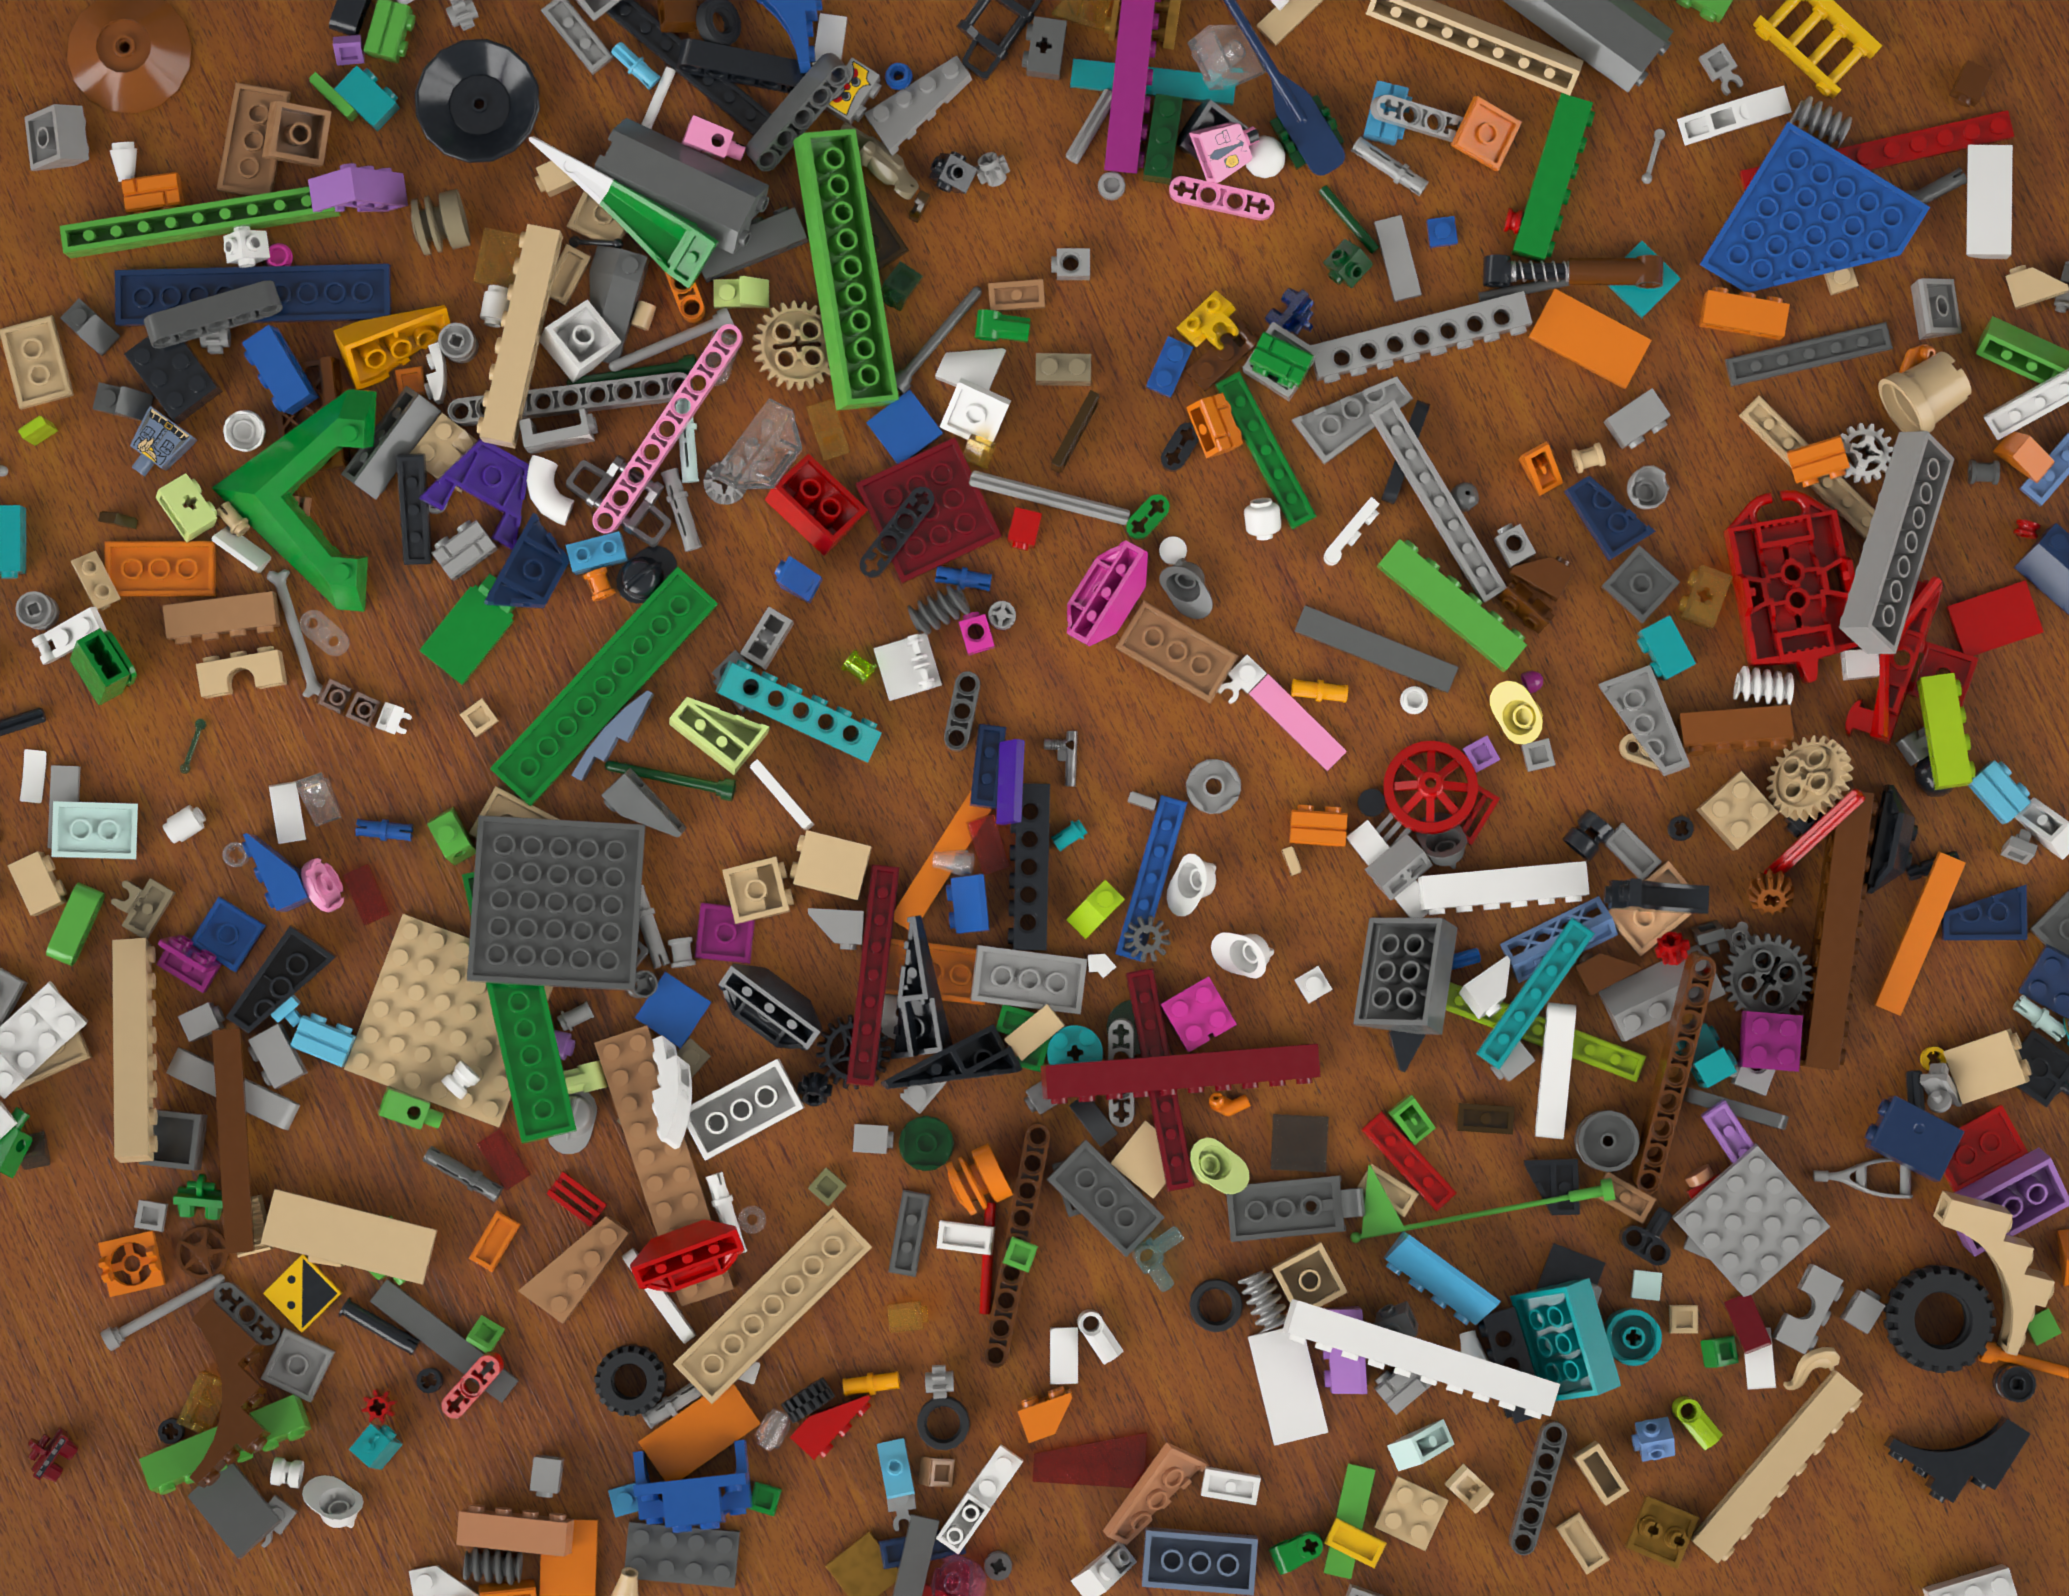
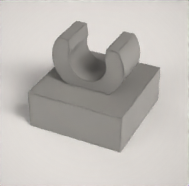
(2019, 847)

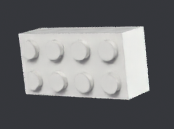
(743, 1109)

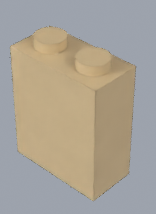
(831, 865)
(1987, 1065)

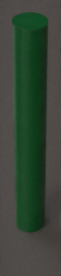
(1348, 219)

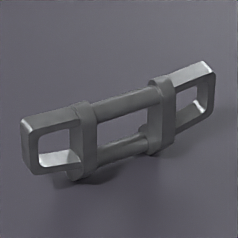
(630, 524)

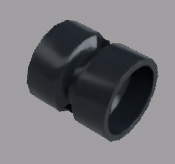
(1582, 842)
(2014, 1382)

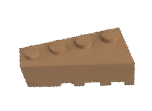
(571, 1275)

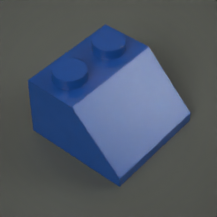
(969, 904)

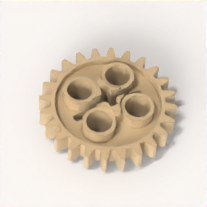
(799, 370)
(1809, 778)

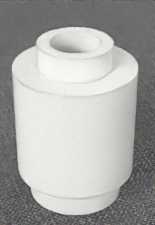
(493, 305)
(184, 824)

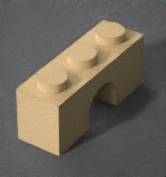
(216, 675)

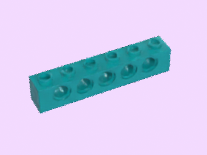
(732, 687)

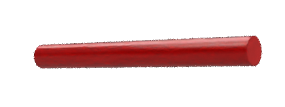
(987, 1265)

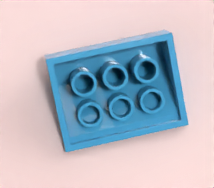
(1439, 1278)

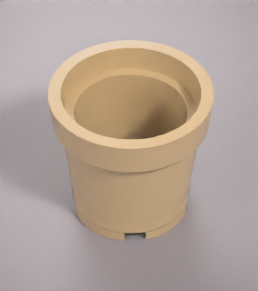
(1924, 393)

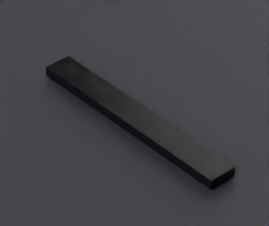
(667, 47)

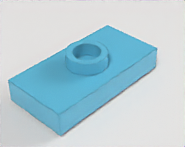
(895, 1468)

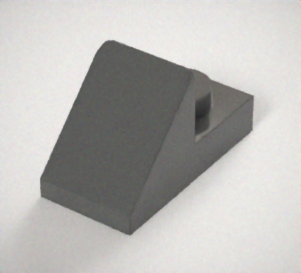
(90, 327)
(122, 401)

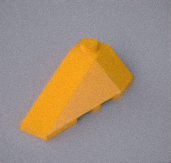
(382, 343)

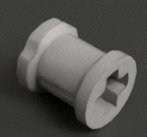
(681, 952)

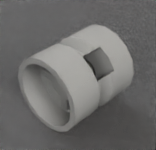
(458, 343)
(37, 610)

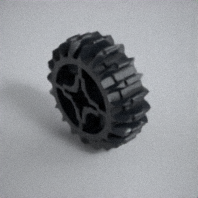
(831, 1061)

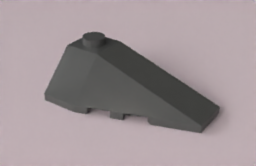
(616, 288)

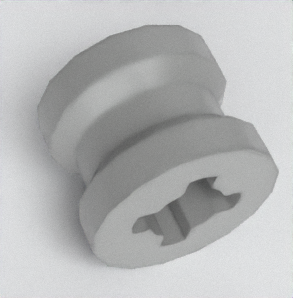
(1000, 611)

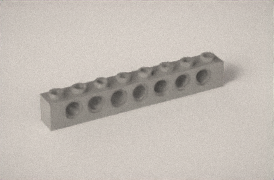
(1512, 305)

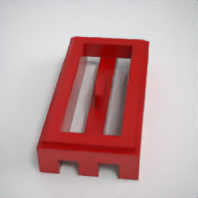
(1486, 794)
(595, 1213)

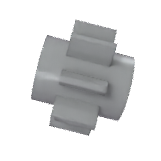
(462, 13)
(992, 169)
(216, 341)
(939, 1381)

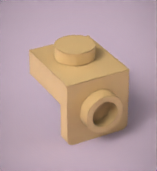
(1469, 1489)

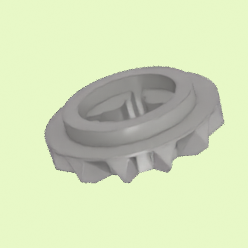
(716, 491)

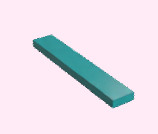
(1177, 83)
(1535, 993)

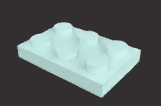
(94, 830)

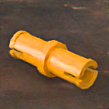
(1319, 690)
(871, 1383)

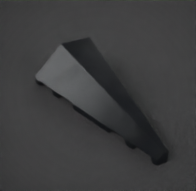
(921, 1014)
(970, 1058)

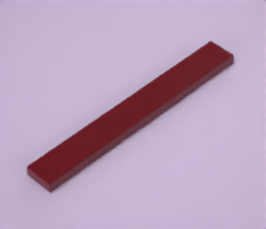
(873, 975)
(1164, 1108)

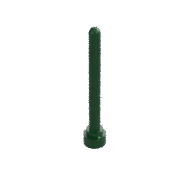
(683, 366)
(722, 788)

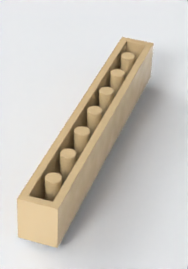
(1481, 41)
(520, 335)
(133, 1050)
(1776, 1466)

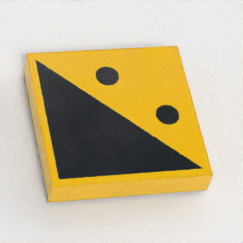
(302, 1293)

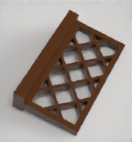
(331, 388)

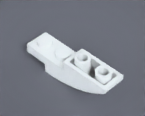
(1734, 115)
(674, 1097)
(979, 1499)

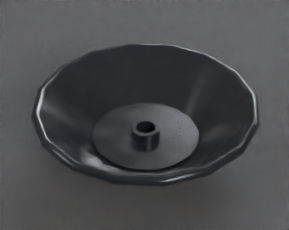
(470, 74)

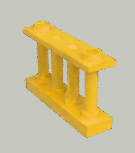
(1843, 27)

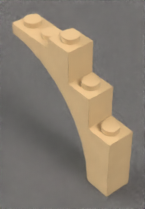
(2011, 1256)

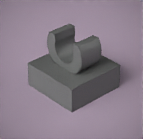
(1708, 935)

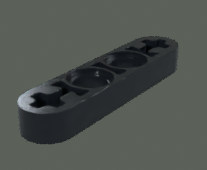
(1396, 476)
(901, 535)

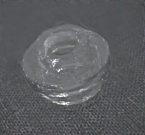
(745, 1226)

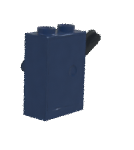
(1912, 1134)

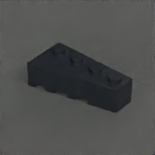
(283, 973)

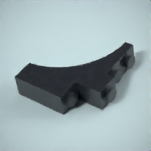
(1656, 896)
(1949, 1469)

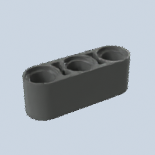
(967, 698)

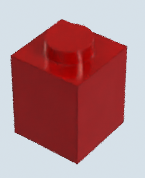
(1024, 529)

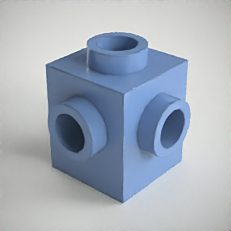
(1654, 1439)

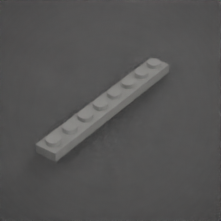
(1437, 501)

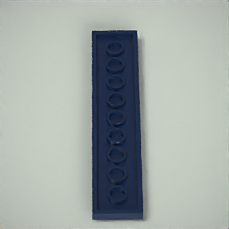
(305, 292)

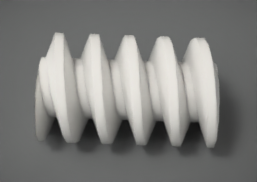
(1764, 685)

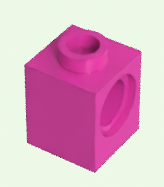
(985, 642)

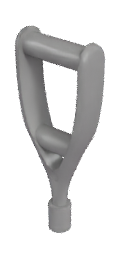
(1861, 1178)

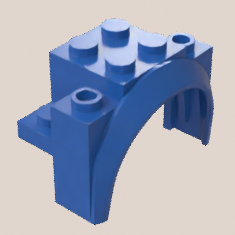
(693, 1500)

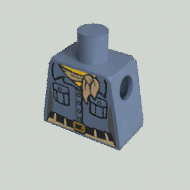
(159, 442)

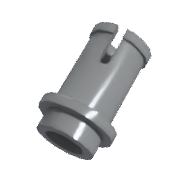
(575, 1016)

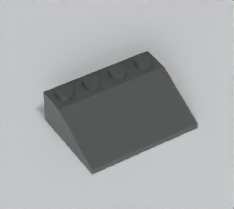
(1406, 974)

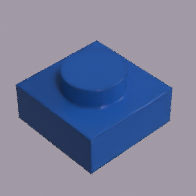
(1442, 232)

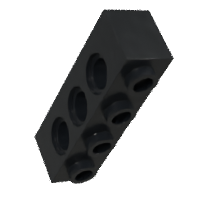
(1506, 1320)

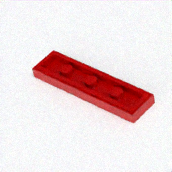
(1408, 1161)

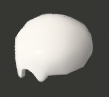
(1267, 157)
(244, 430)

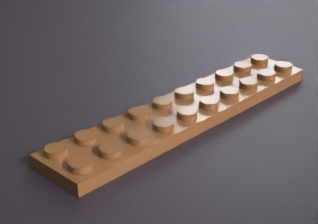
(664, 1172)

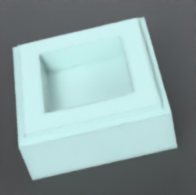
(1646, 1285)

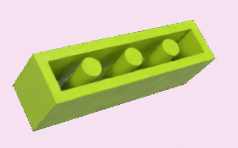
(1945, 731)

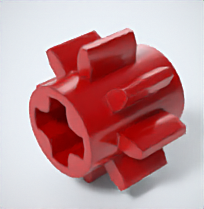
(1672, 948)
(382, 1399)

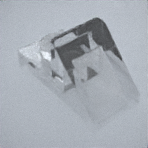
(319, 798)

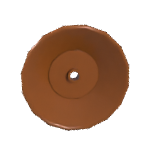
(143, 74)

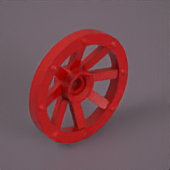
(1427, 793)

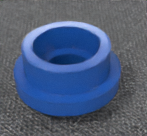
(895, 70)

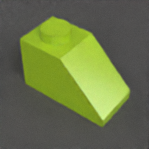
(1095, 909)

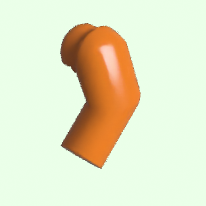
(1916, 356)
(1227, 1106)

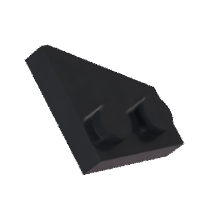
(1555, 1179)

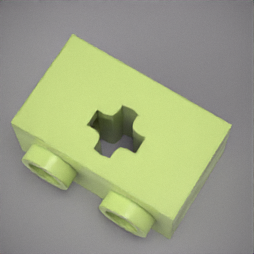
(187, 521)

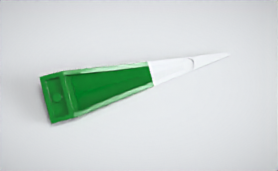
(665, 235)

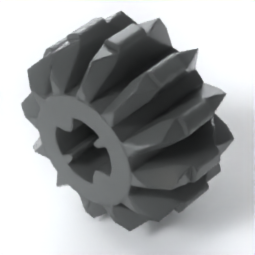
(1147, 948)

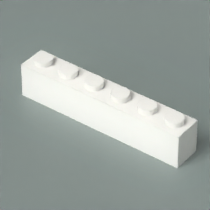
(1503, 886)

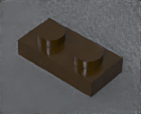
(1485, 1118)

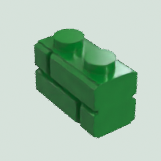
(1280, 360)

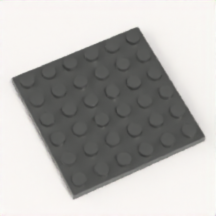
(556, 903)

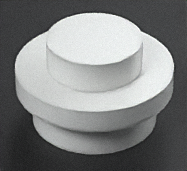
(1414, 700)

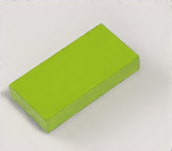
(37, 430)

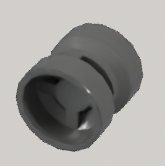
(646, 984)

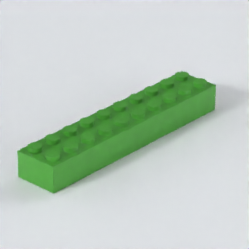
(845, 269)

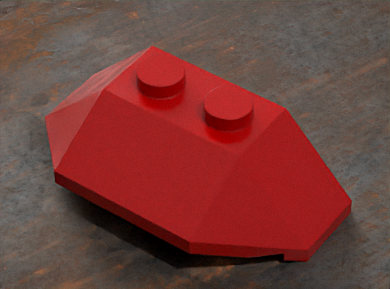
(687, 1256)

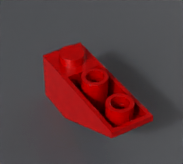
(823, 1426)

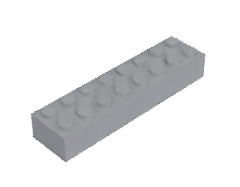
(1896, 542)

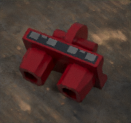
(45, 1464)

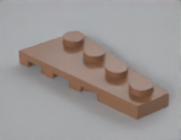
(1163, 1477)

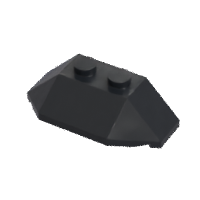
(1891, 840)
(770, 1006)

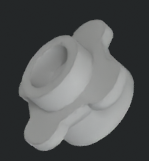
(1742, 930)

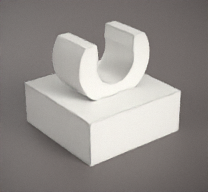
(390, 718)

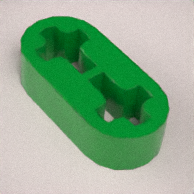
(1152, 521)

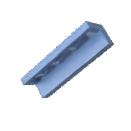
(1526, 962)

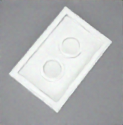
(783, 797)

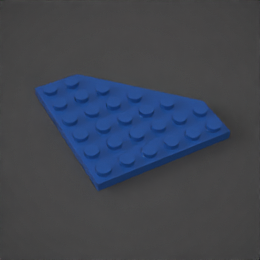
(1810, 217)

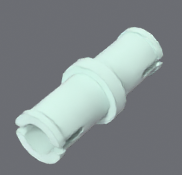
(2039, 1017)

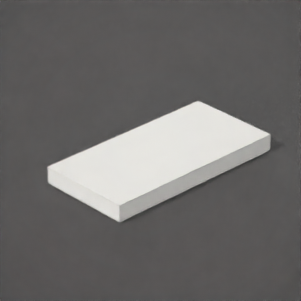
(1287, 1387)

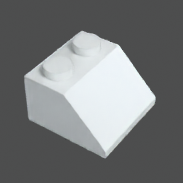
(579, 340)

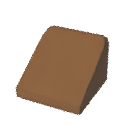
(936, 1471)

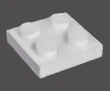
(975, 411)

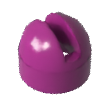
(1532, 681)

